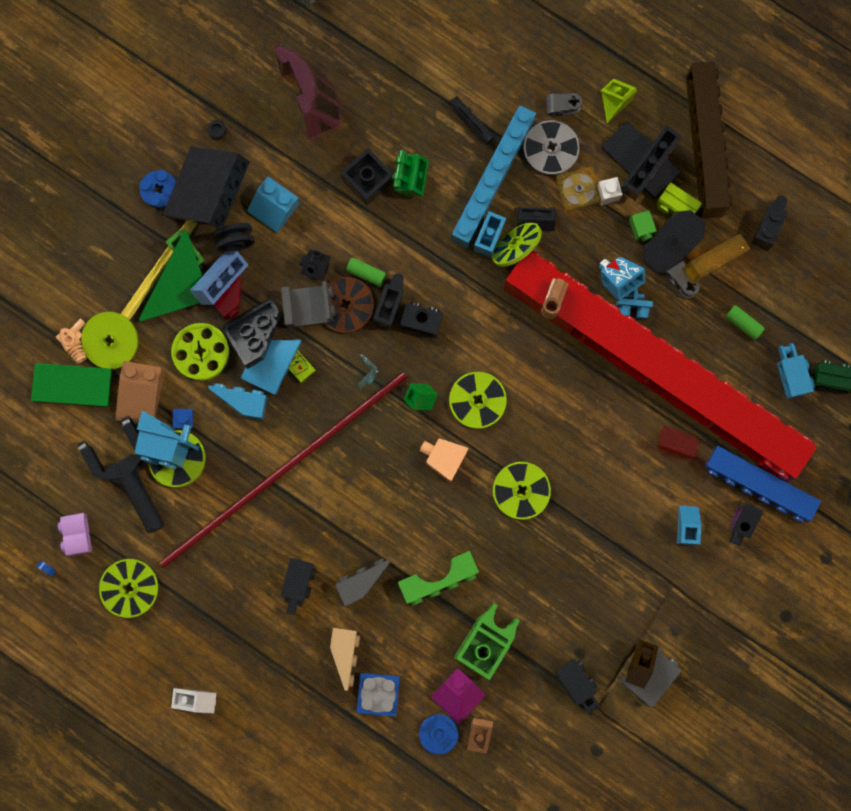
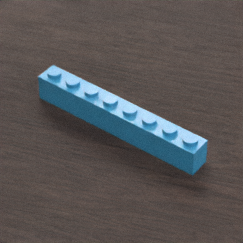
(493, 177)

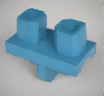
(642, 306)

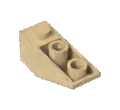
(342, 649)

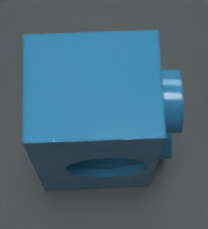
(489, 234)

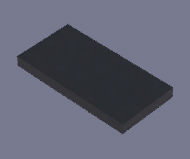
(627, 149)

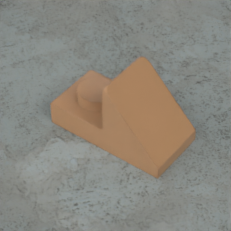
(479, 735)

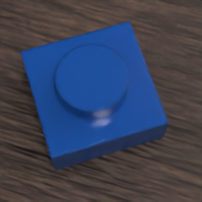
(182, 417)

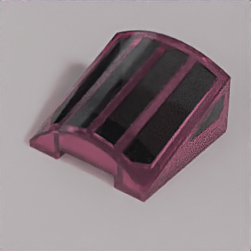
(318, 99)

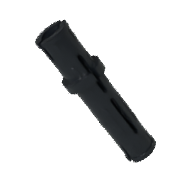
(467, 115)

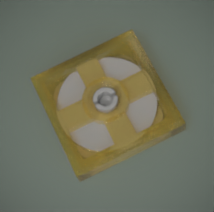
(578, 189)

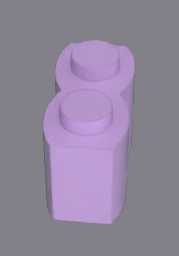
(75, 535)

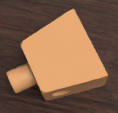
(444, 457)

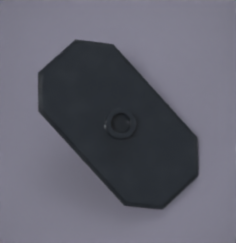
(674, 241)

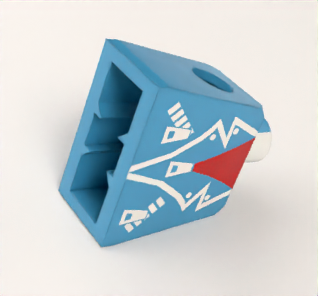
(621, 276)

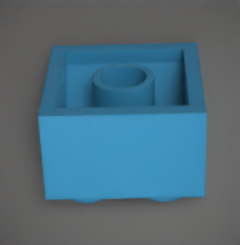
(273, 204)

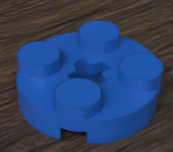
(149, 184)

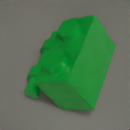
(410, 174)

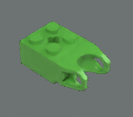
(489, 637)

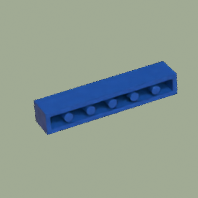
(762, 484)

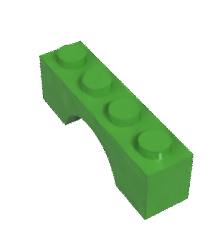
(461, 568)

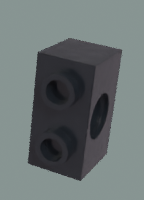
(428, 328)

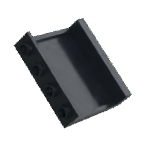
(206, 187)

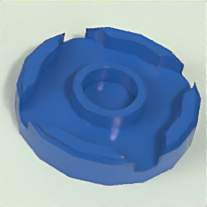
(438, 734)

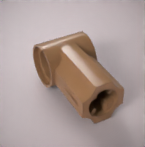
(554, 297)

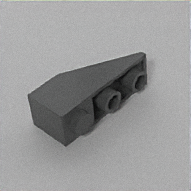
(358, 586)

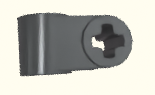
(561, 104)
(681, 281)

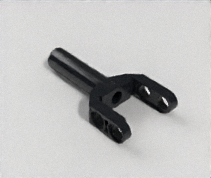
(127, 473)

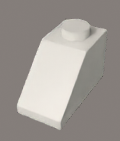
(193, 700)

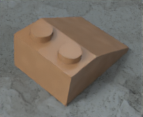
(138, 390)

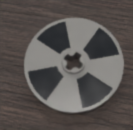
(557, 135)

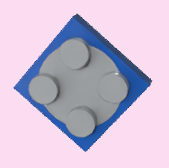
(378, 694)

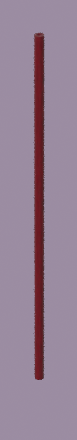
(282, 470)

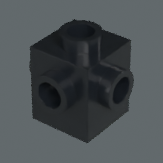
(315, 264)

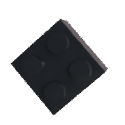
(367, 176)

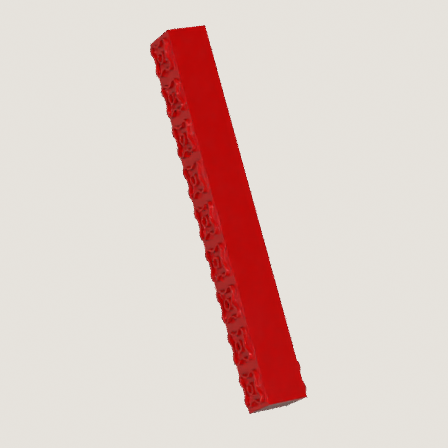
(664, 369)

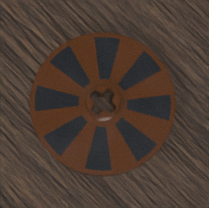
(359, 310)

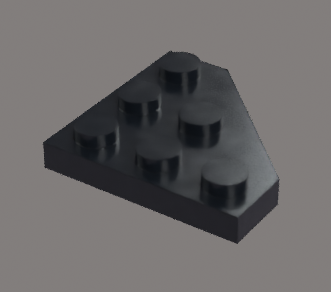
(253, 332)

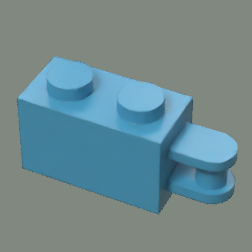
(794, 373)

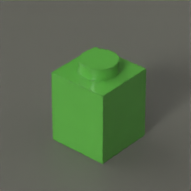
(642, 226)

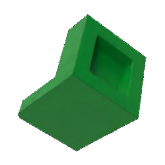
(420, 396)

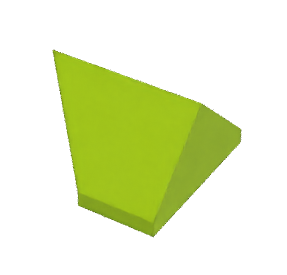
(616, 97)

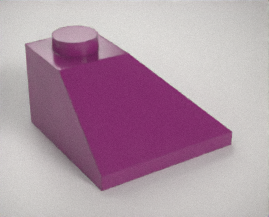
(458, 696)

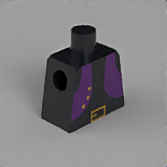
(748, 514)

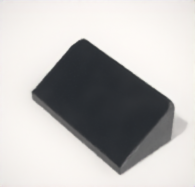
(541, 216)

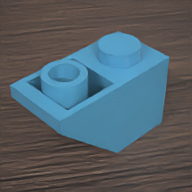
(689, 526)

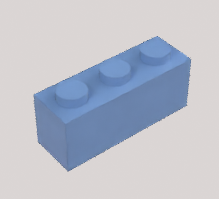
(219, 277)

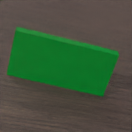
(71, 385)

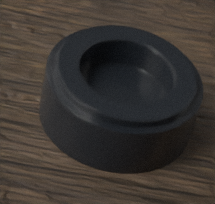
(216, 130)

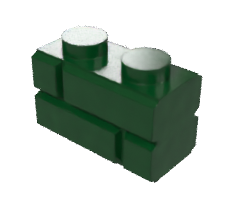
(832, 376)

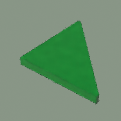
(175, 282)

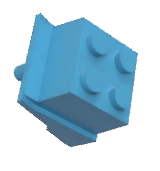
(160, 443)

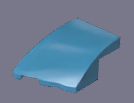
(271, 371)

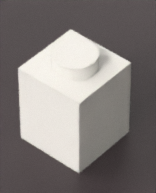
(610, 191)

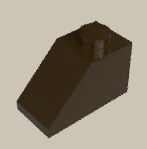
(642, 664)

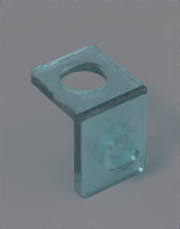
(368, 379)

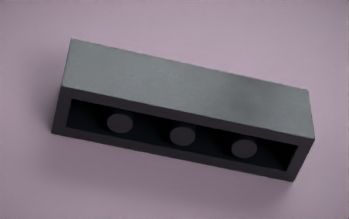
(650, 162)

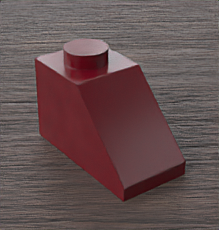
(230, 300)

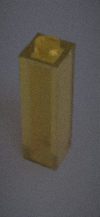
(716, 258)

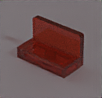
(678, 442)

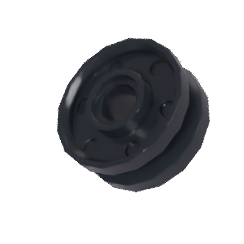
(234, 237)

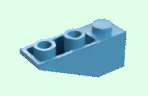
(247, 404)

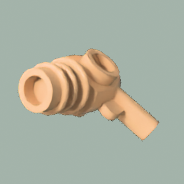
(71, 341)

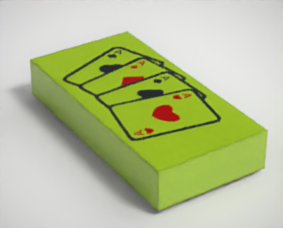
(301, 367)

